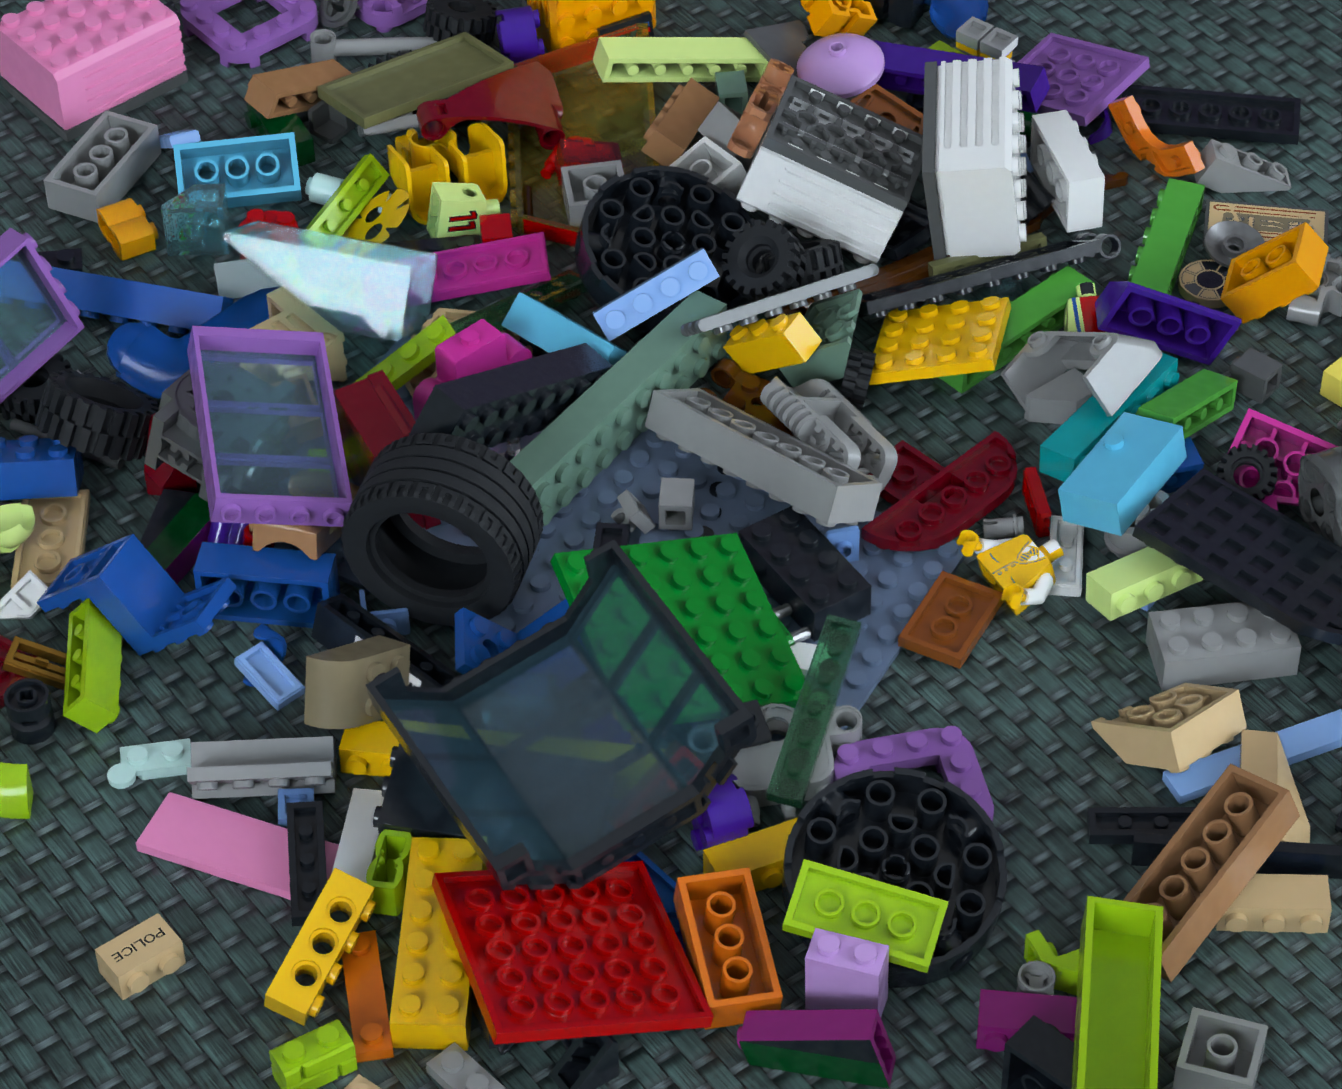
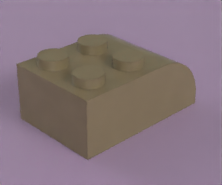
(338, 678)

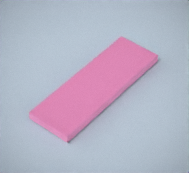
(223, 844)

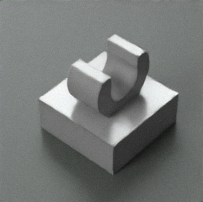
(632, 513)

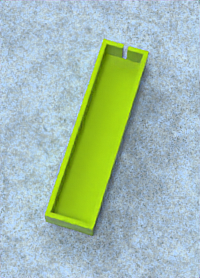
(1118, 996)

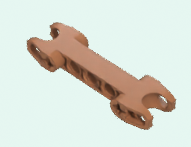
(760, 108)

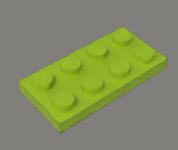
(868, 911)

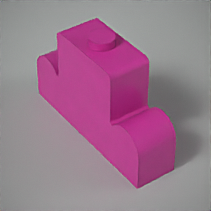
(469, 353)

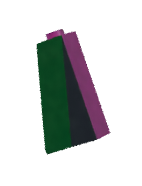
(177, 531)
(820, 1043)

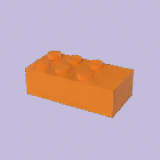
(727, 944)

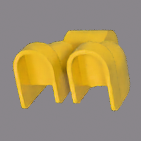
(424, 161)

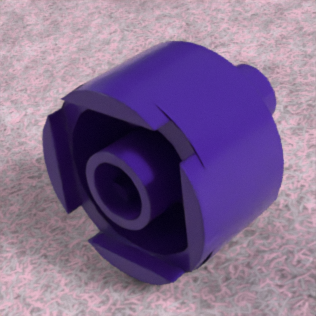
(518, 33)
(725, 817)

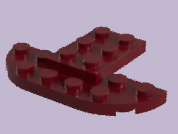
(940, 502)

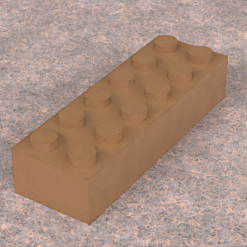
(1213, 860)

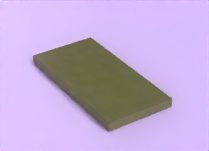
(413, 78)

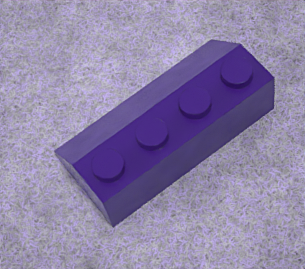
(1168, 320)

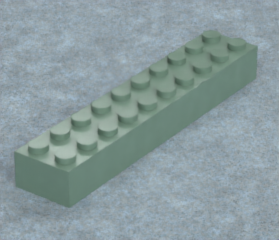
(617, 405)

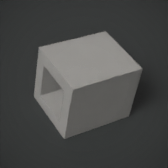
(676, 503)

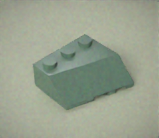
(835, 324)

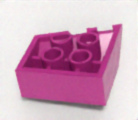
(1284, 445)

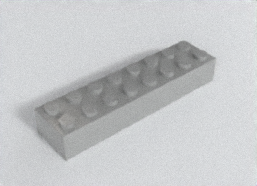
(763, 456)

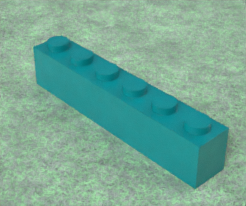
(1085, 428)

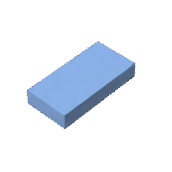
(269, 676)

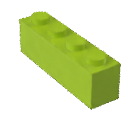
(92, 668)

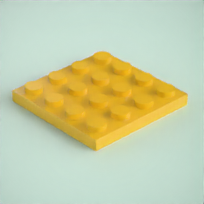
(940, 340)

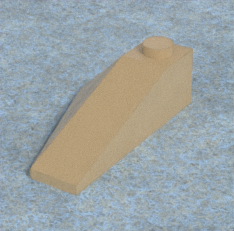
(1264, 756)

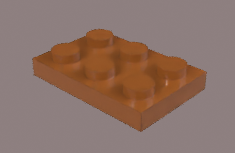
(950, 619)

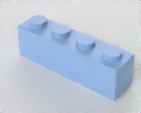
(655, 294)

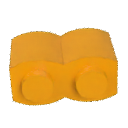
(127, 228)

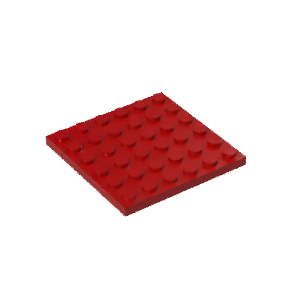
(571, 957)

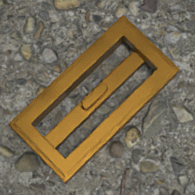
(36, 667)

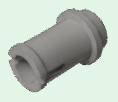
(1003, 527)

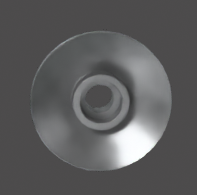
(1230, 239)

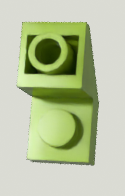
(1064, 965)

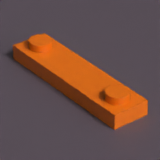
(367, 1000)

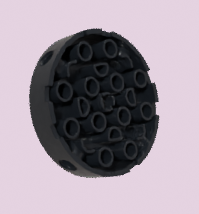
(651, 222)
(924, 835)

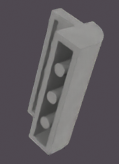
(262, 766)

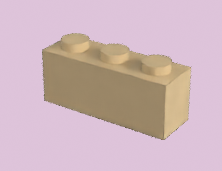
(1280, 905)

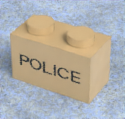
(140, 956)

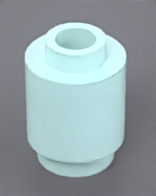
(321, 187)

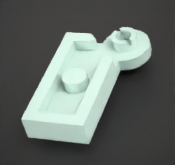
(150, 762)

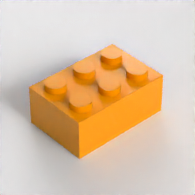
(1275, 273)

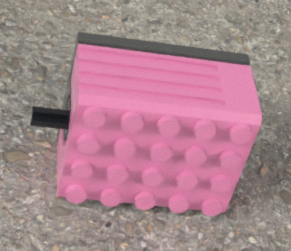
(90, 57)

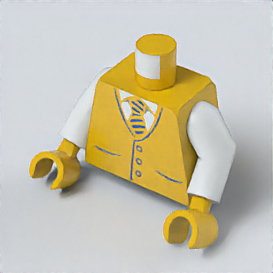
(1014, 567)

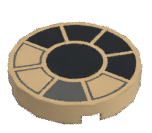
(1203, 283)

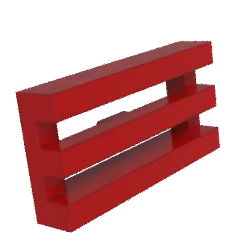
(1036, 501)

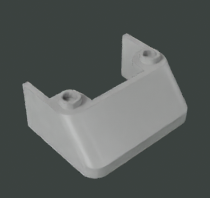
(1112, 363)

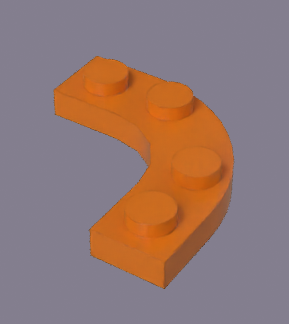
(1168, 158)

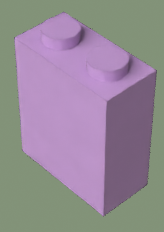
(845, 973)

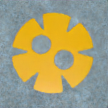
(389, 217)

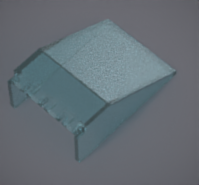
(345, 280)

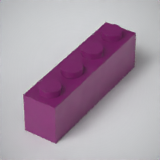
(1006, 1012)

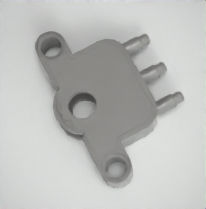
(758, 762)

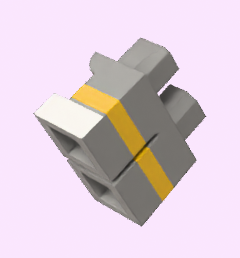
(982, 40)

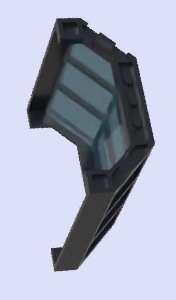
(576, 735)

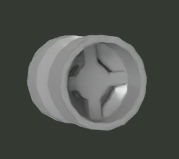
(1036, 978)

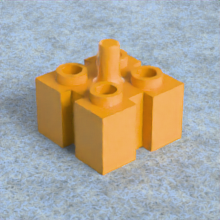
(839, 16)

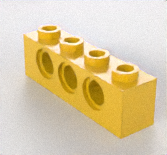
(339, 894)

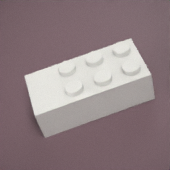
(1067, 170)

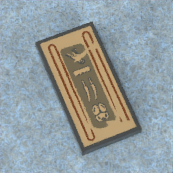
(1266, 219)

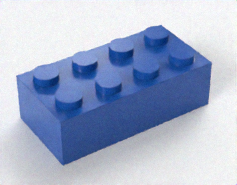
(39, 469)
(271, 583)

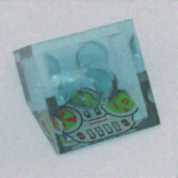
(197, 221)

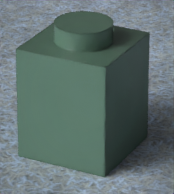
(732, 89)

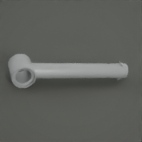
(326, 46)

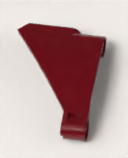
(517, 96)

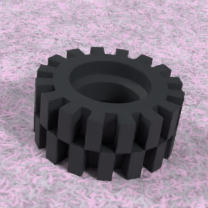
(857, 376)
(1252, 457)

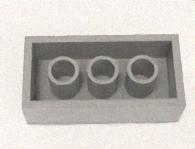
(102, 165)
(1219, 645)

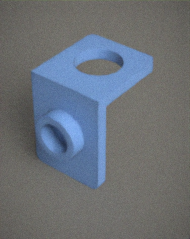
(845, 541)
(395, 618)

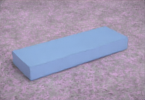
(179, 137)

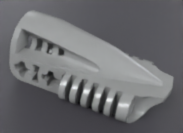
(832, 425)

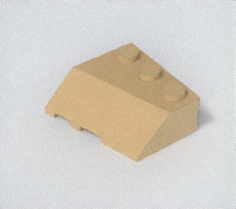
(1175, 726)

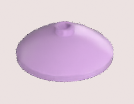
(842, 64)

